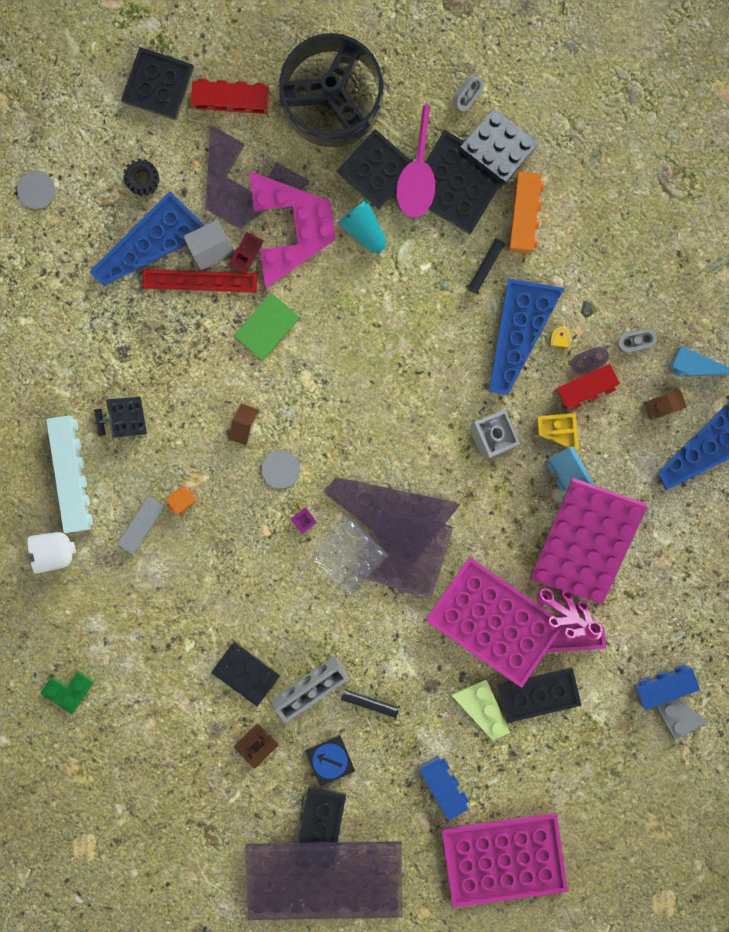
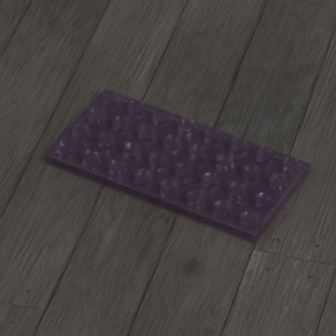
(324, 880)

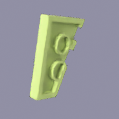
(483, 708)

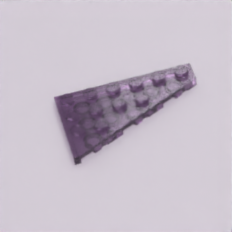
(363, 501)

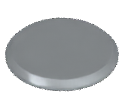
(36, 190)
(280, 469)

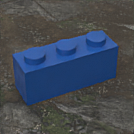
(666, 686)
(444, 787)

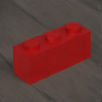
(588, 387)

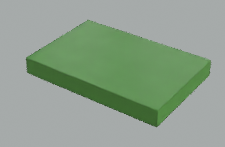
(267, 326)

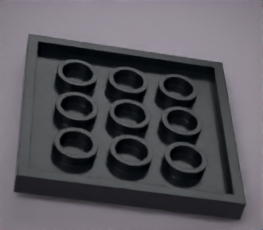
(460, 184)

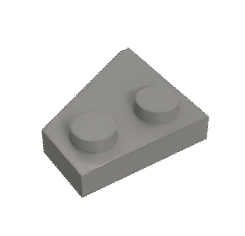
(679, 718)

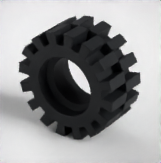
(131, 171)

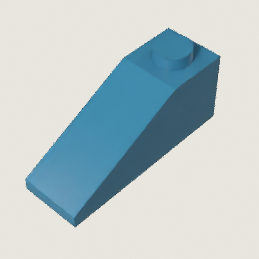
(690, 363)

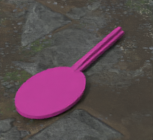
(417, 180)

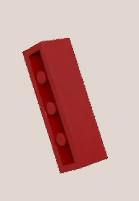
(230, 96)

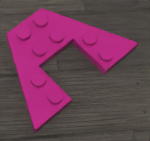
(312, 224)

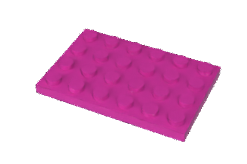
(588, 540)
(494, 622)
(504, 860)

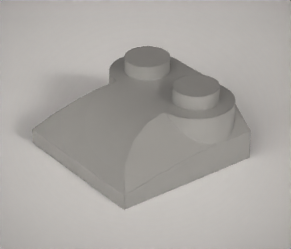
(494, 434)

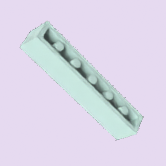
(68, 474)

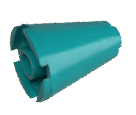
(364, 227)

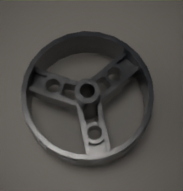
(333, 90)

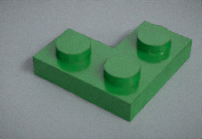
(68, 696)

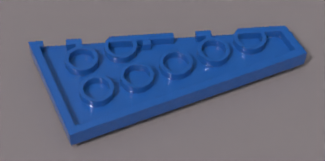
(150, 239)
(521, 323)

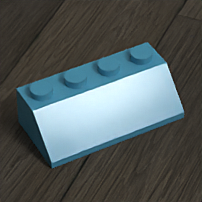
(567, 466)

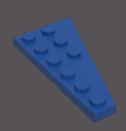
(700, 453)

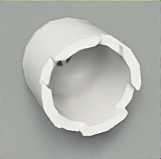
(50, 551)

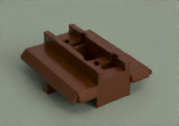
(255, 746)

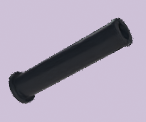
(485, 266)
(370, 703)

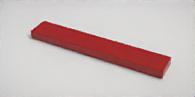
(199, 281)

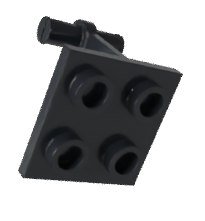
(125, 417)

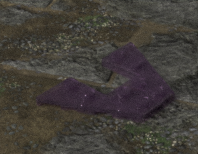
(227, 198)

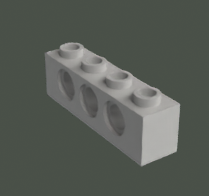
(310, 689)

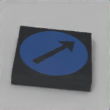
(330, 760)

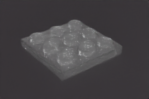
(348, 555)

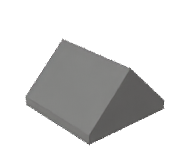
(209, 244)

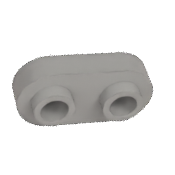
(467, 93)
(636, 340)

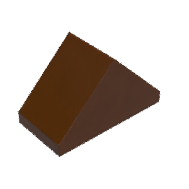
(243, 424)

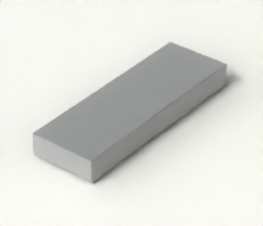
(141, 525)

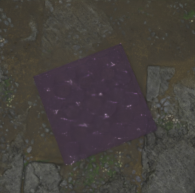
(413, 549)

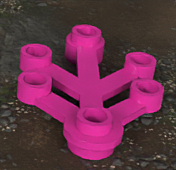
(588, 627)

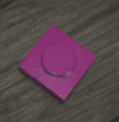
(303, 520)

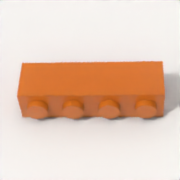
(525, 211)

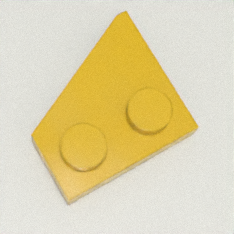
(559, 429)

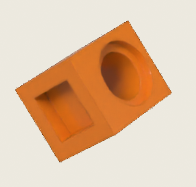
(181, 500)

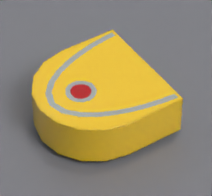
(560, 338)

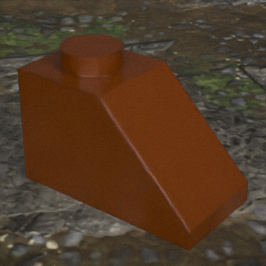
(665, 404)

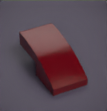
(246, 252)

